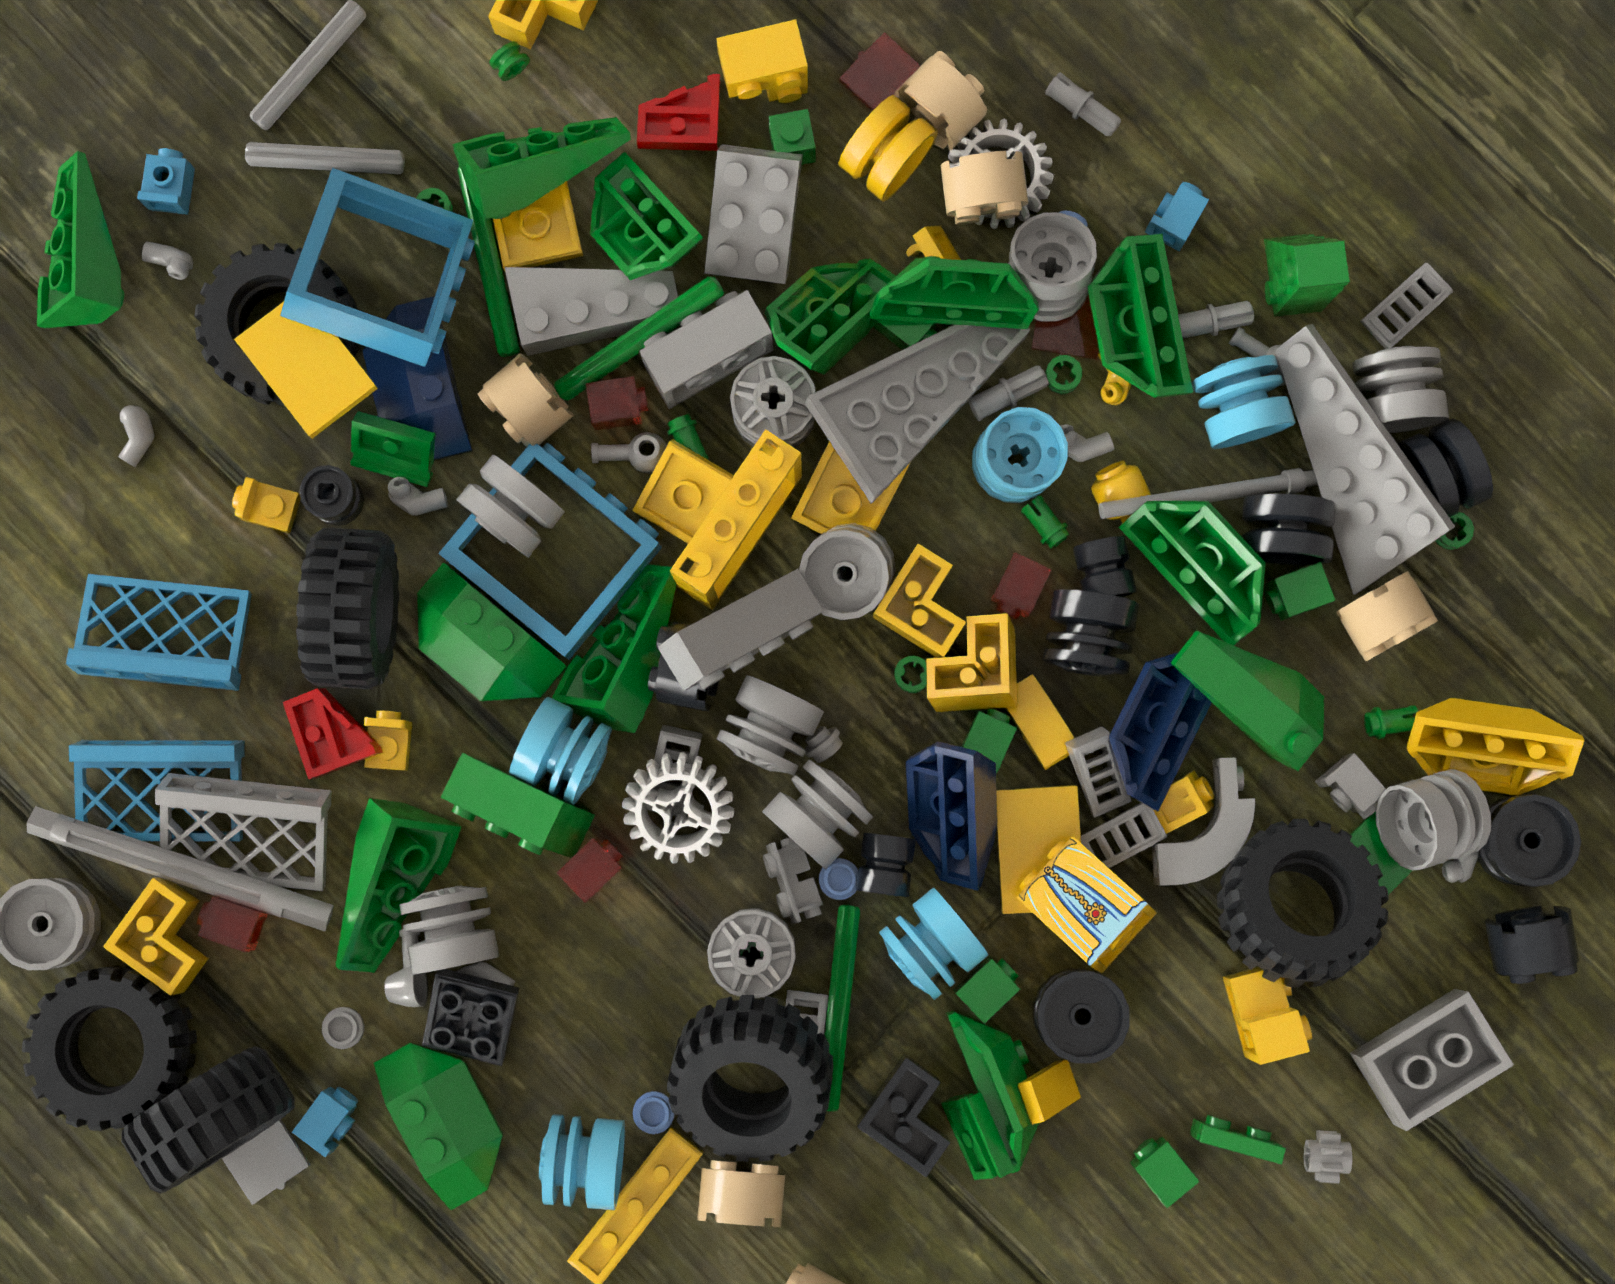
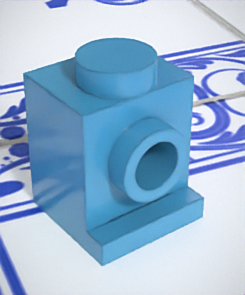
(173, 193)
(1178, 215)
(327, 1119)

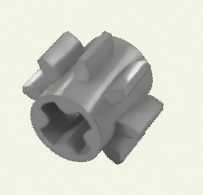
(1327, 1156)

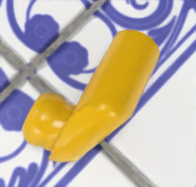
(1114, 389)

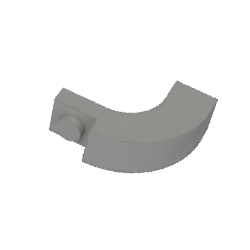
(1218, 842)

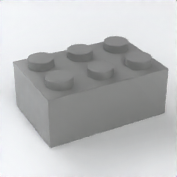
(753, 213)
(707, 348)
(1431, 1059)

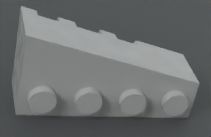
(582, 305)
(740, 631)

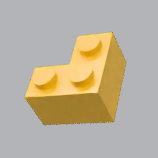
(523, 19)
(764, 60)
(910, 608)
(982, 677)
(149, 939)
(1263, 1017)

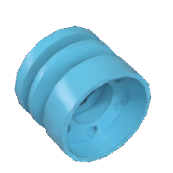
(1243, 401)
(1035, 438)
(563, 752)
(933, 943)
(582, 1162)

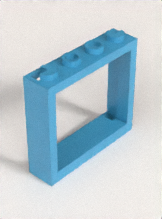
(398, 212)
(608, 506)

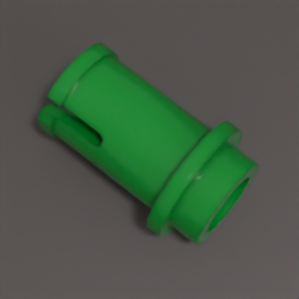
(684, 432)
(1047, 524)
(1390, 721)

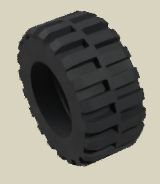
(234, 297)
(348, 608)
(1338, 869)
(56, 1055)
(207, 1119)
(744, 1121)

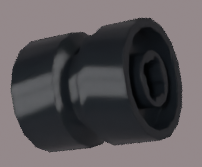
(331, 495)
(1105, 566)
(885, 864)

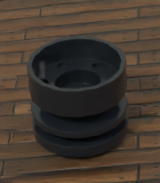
(1090, 632)

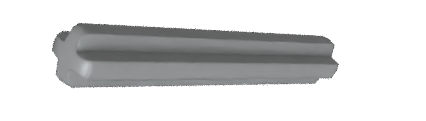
(308, 65)
(324, 158)

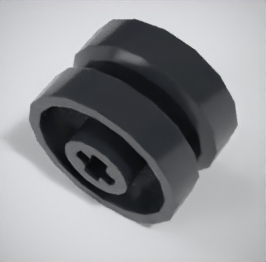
(1450, 465)
(1289, 528)
(1551, 843)
(1091, 1037)

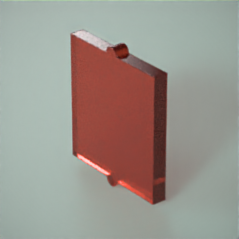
(879, 71)
(1068, 336)

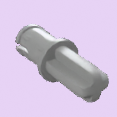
(1082, 104)
(1216, 319)
(1008, 392)

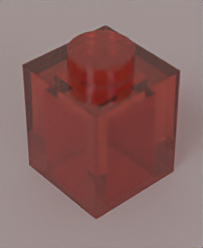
(616, 403)
(1020, 586)
(592, 868)
(231, 924)

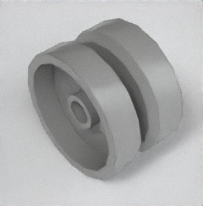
(510, 506)
(868, 558)
(71, 920)

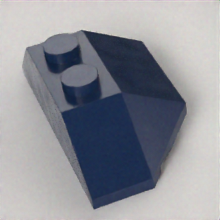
(420, 394)
(1156, 730)
(953, 810)

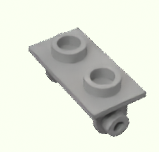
(794, 895)

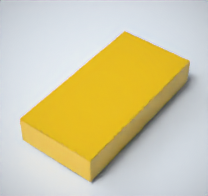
(1049, 1091)

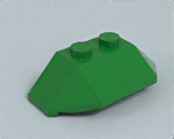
(638, 221)
(957, 294)
(827, 311)
(1139, 318)
(1203, 562)
(481, 642)
(996, 1071)
(441, 1120)

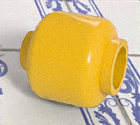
(1117, 483)

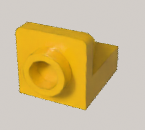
(266, 505)
(394, 739)
(1185, 802)

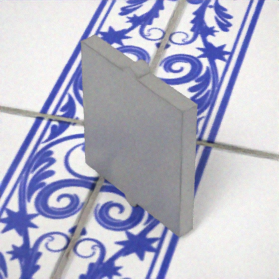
(266, 1162)

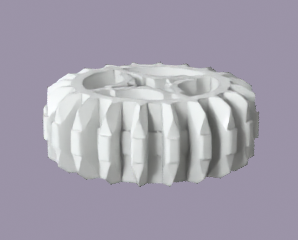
(1014, 142)
(663, 804)

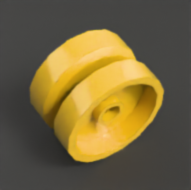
(888, 148)

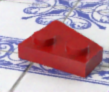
(682, 119)
(327, 733)

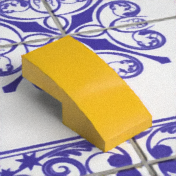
(1040, 723)

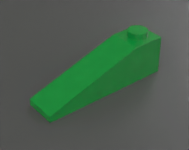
(518, 171)
(83, 266)
(615, 671)
(1258, 695)
(391, 864)

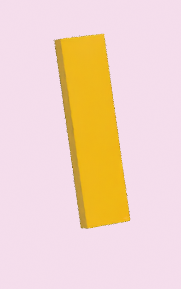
(635, 1207)

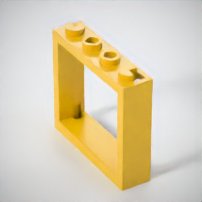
(739, 519)

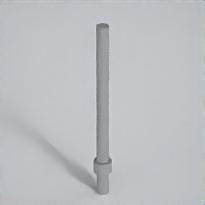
(1289, 482)

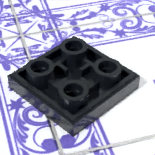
(470, 1016)

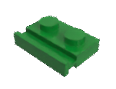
(392, 448)
(978, 1136)
(1253, 1142)

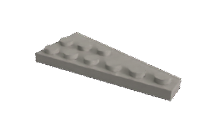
(900, 403)
(1379, 497)

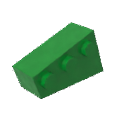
(1304, 273)
(516, 808)

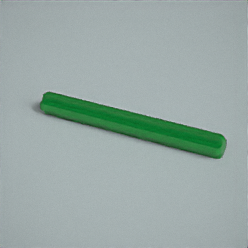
(491, 277)
(633, 341)
(840, 994)

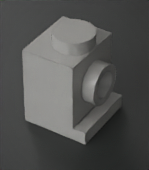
(1352, 785)

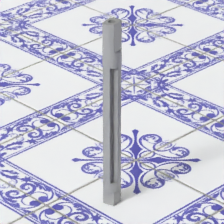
(179, 868)

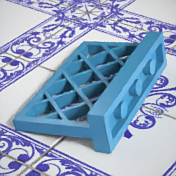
(155, 666)
(148, 755)

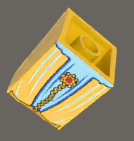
(1085, 904)

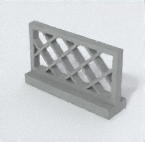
(254, 801)

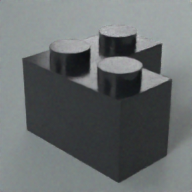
(894, 1118)

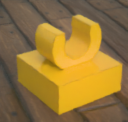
(932, 242)

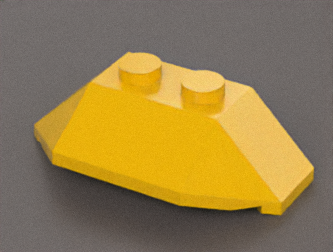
(1494, 745)

